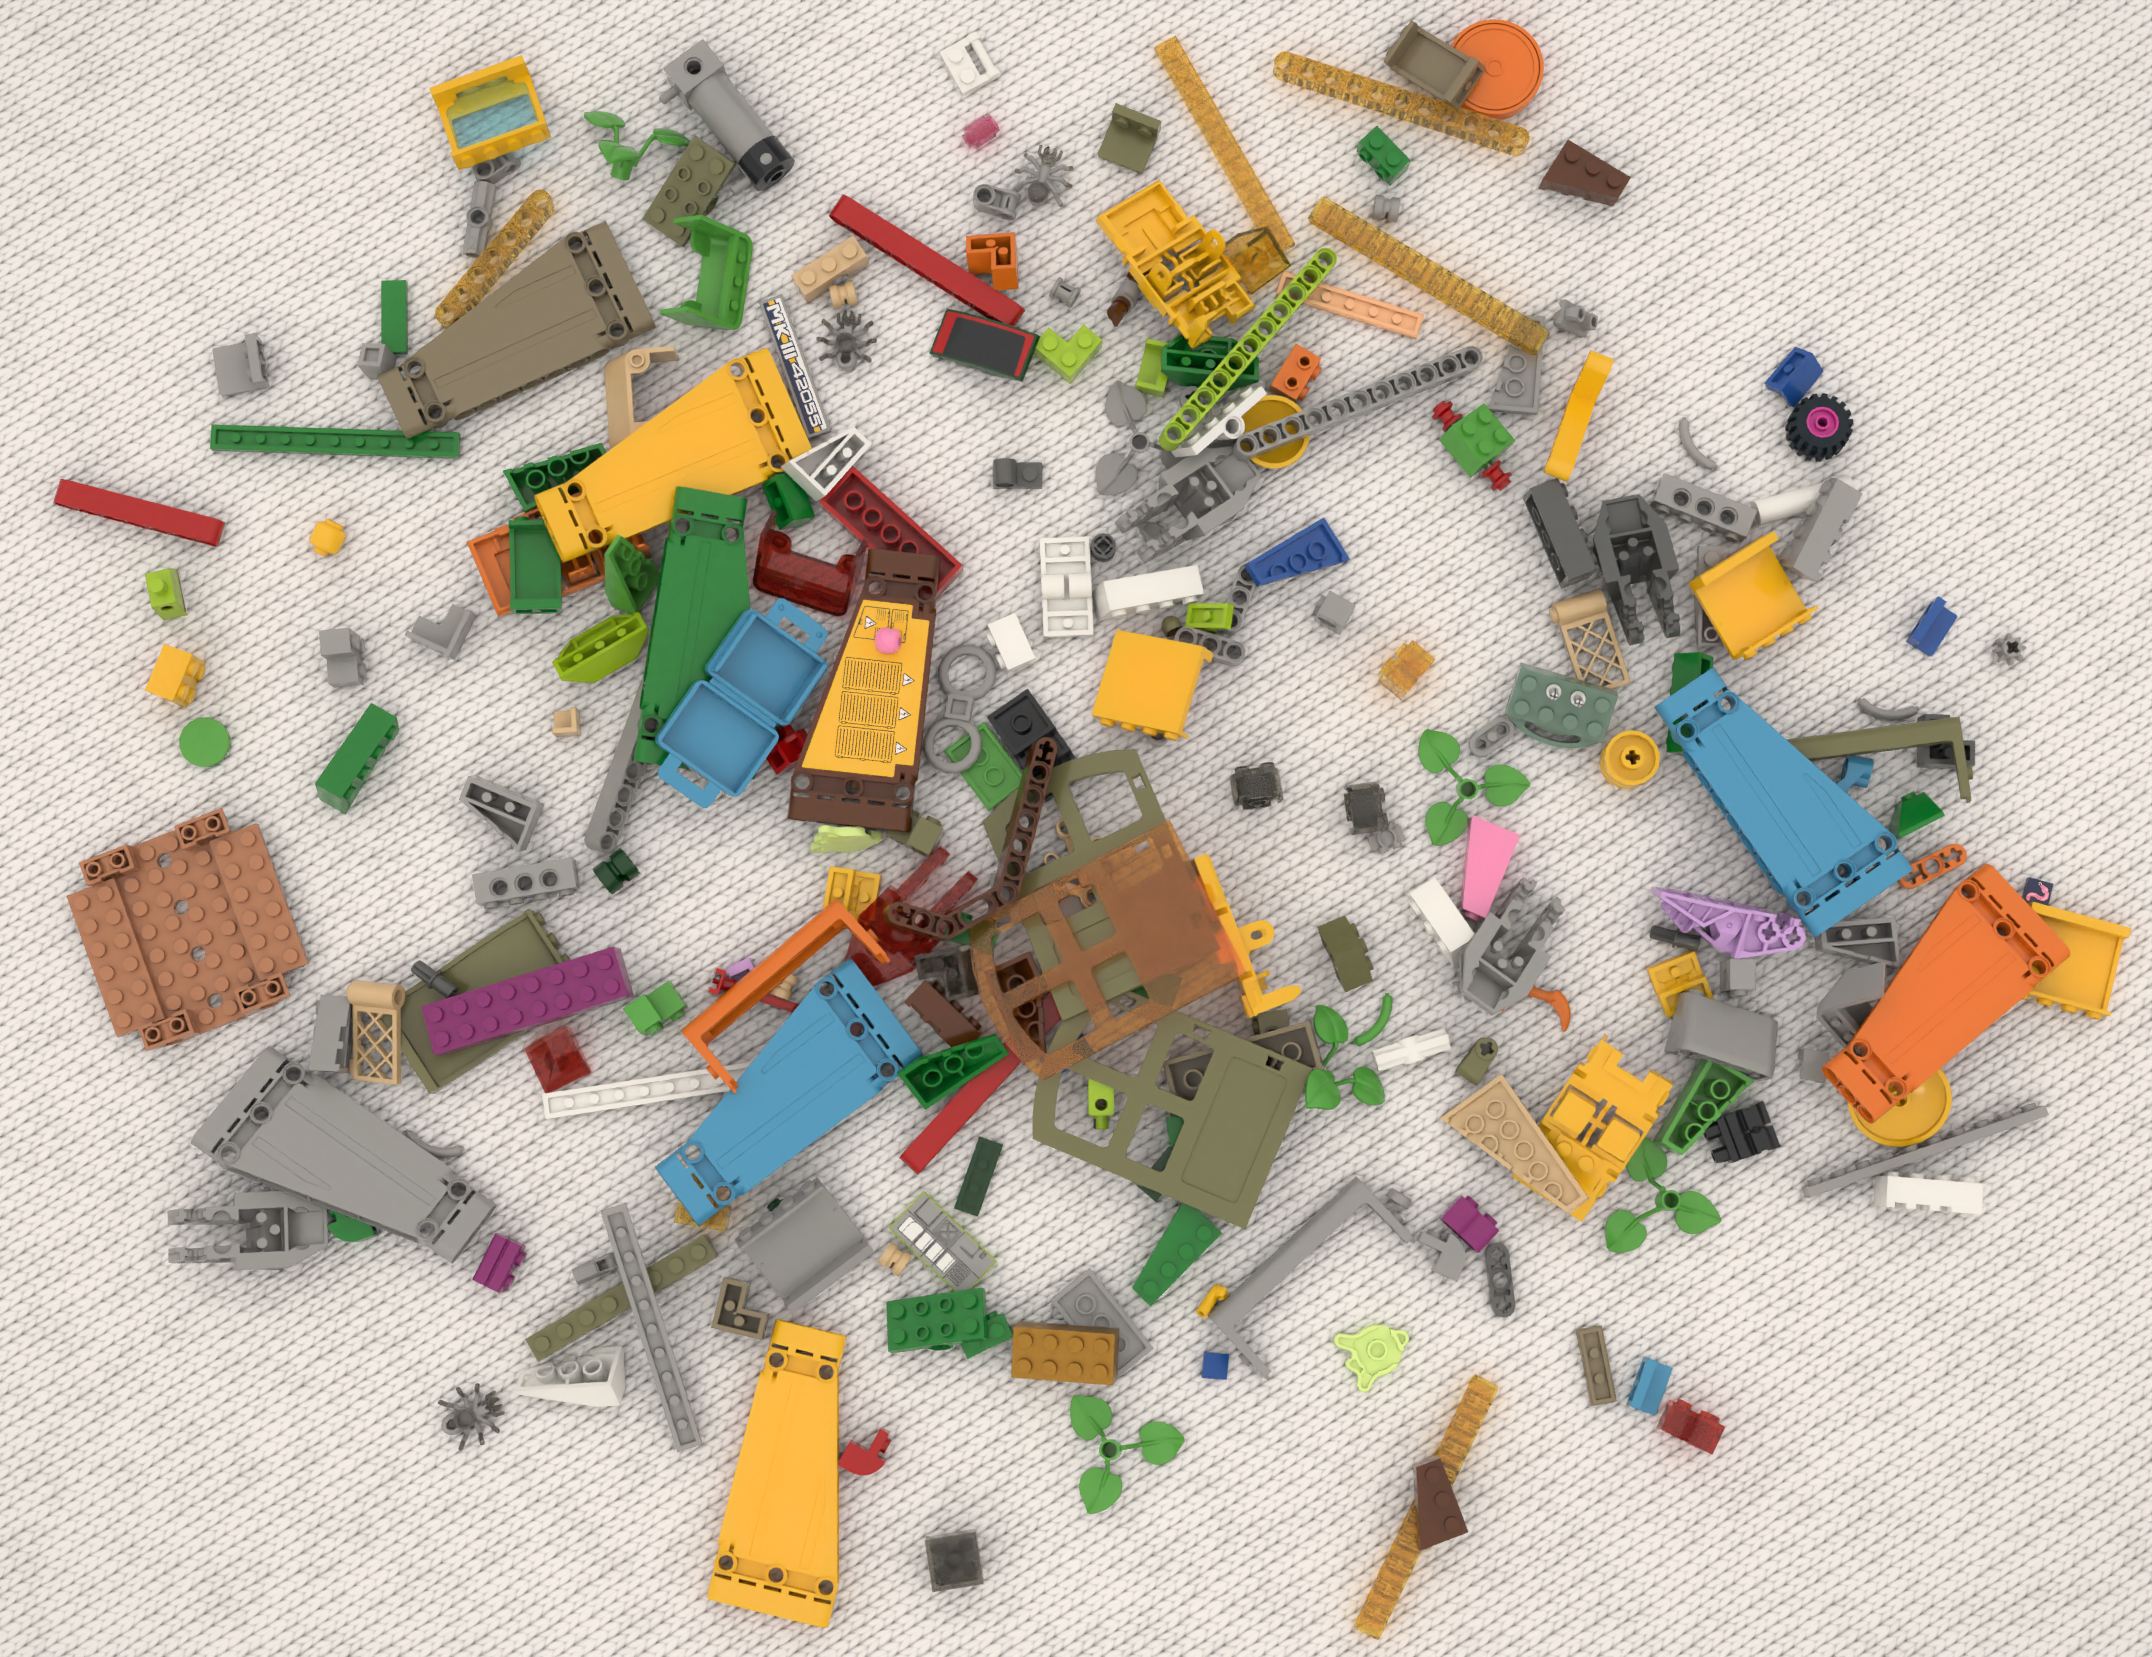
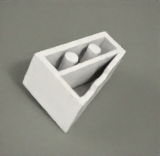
(1441, 919)

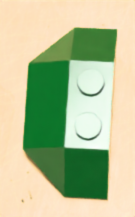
(1193, 366)

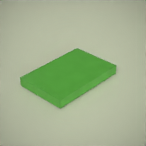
(993, 774)

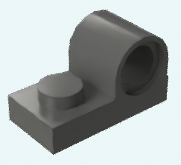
(1016, 475)

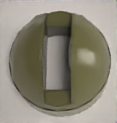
(1170, 626)

